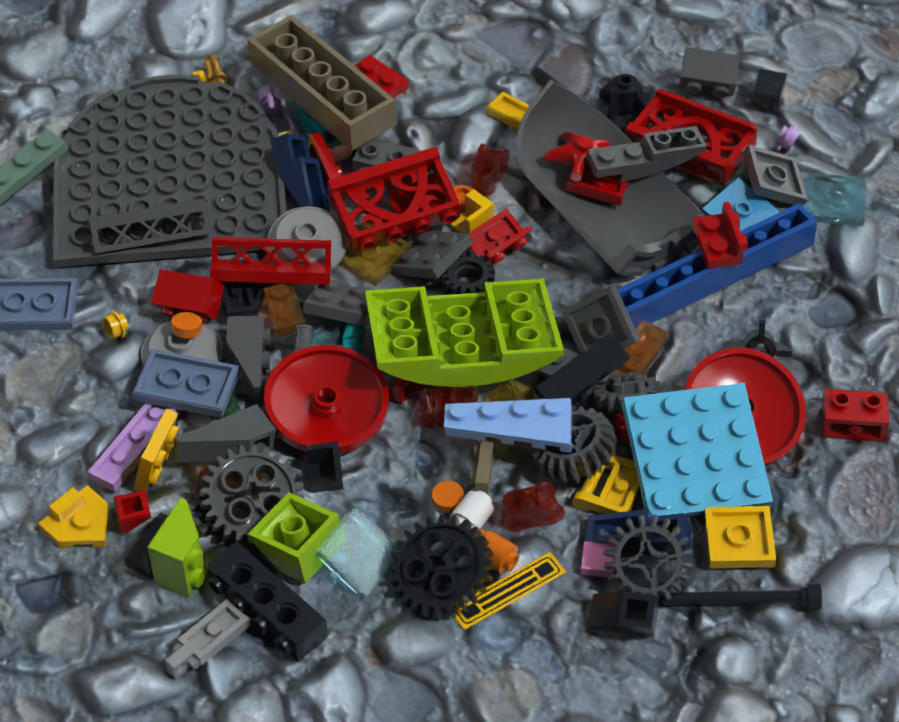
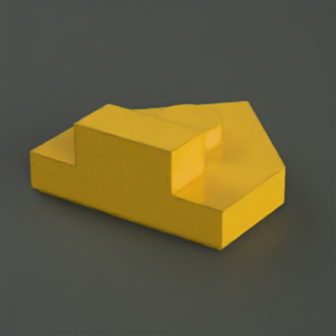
(77, 519)

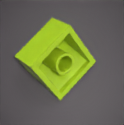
(293, 536)
(177, 552)

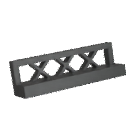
(146, 214)

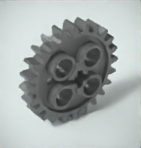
(244, 469)

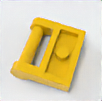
(617, 493)

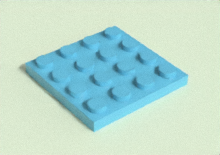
(696, 450)

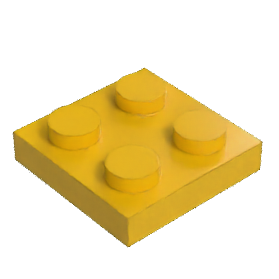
(158, 449)
(739, 537)

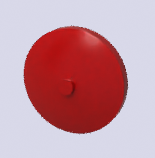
(771, 390)
(326, 398)

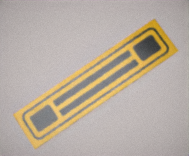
(510, 589)

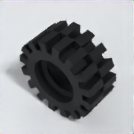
(467, 267)

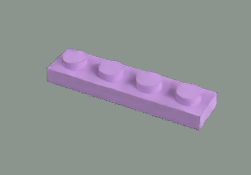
(127, 448)

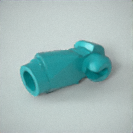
(353, 337)

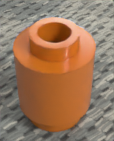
(504, 552)

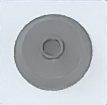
(310, 224)
(205, 345)

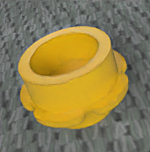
(115, 325)

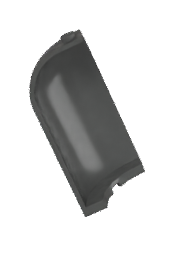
(654, 213)

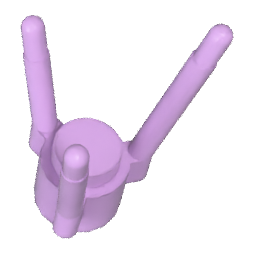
(271, 102)

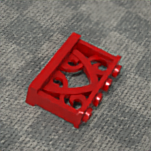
(718, 127)
(395, 225)

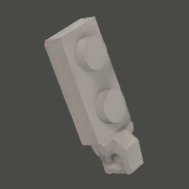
(207, 638)

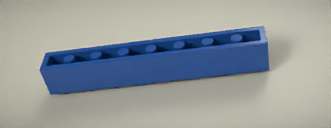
(690, 280)

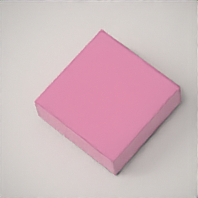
(594, 559)

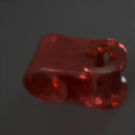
(488, 169)
(443, 396)
(530, 507)

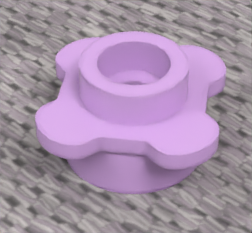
(787, 137)

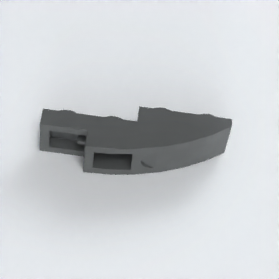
(650, 156)

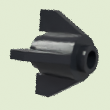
(624, 96)
(762, 336)

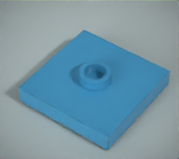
(742, 199)

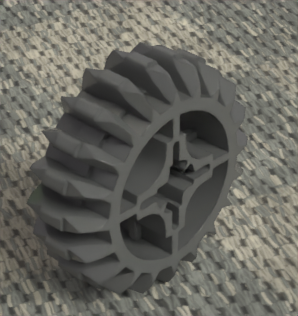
(593, 447)
(643, 530)

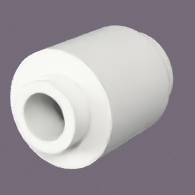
(475, 508)

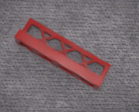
(271, 271)

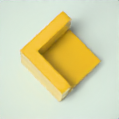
(477, 211)

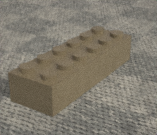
(322, 82)

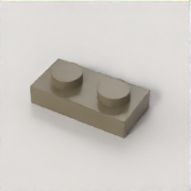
(484, 456)

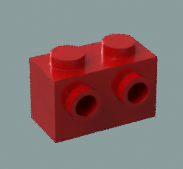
(187, 293)
(855, 415)

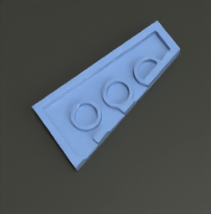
(528, 421)

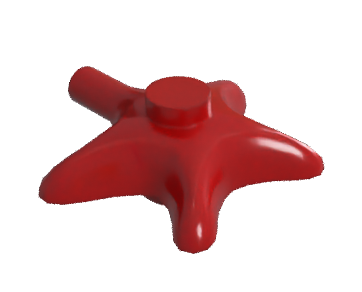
(575, 152)

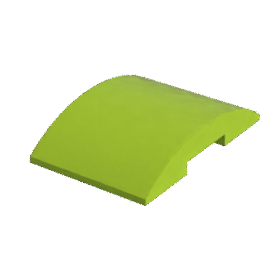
(464, 336)

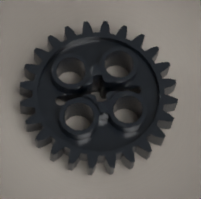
(465, 578)

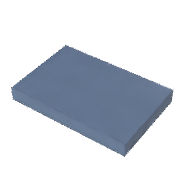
(38, 303)
(186, 383)

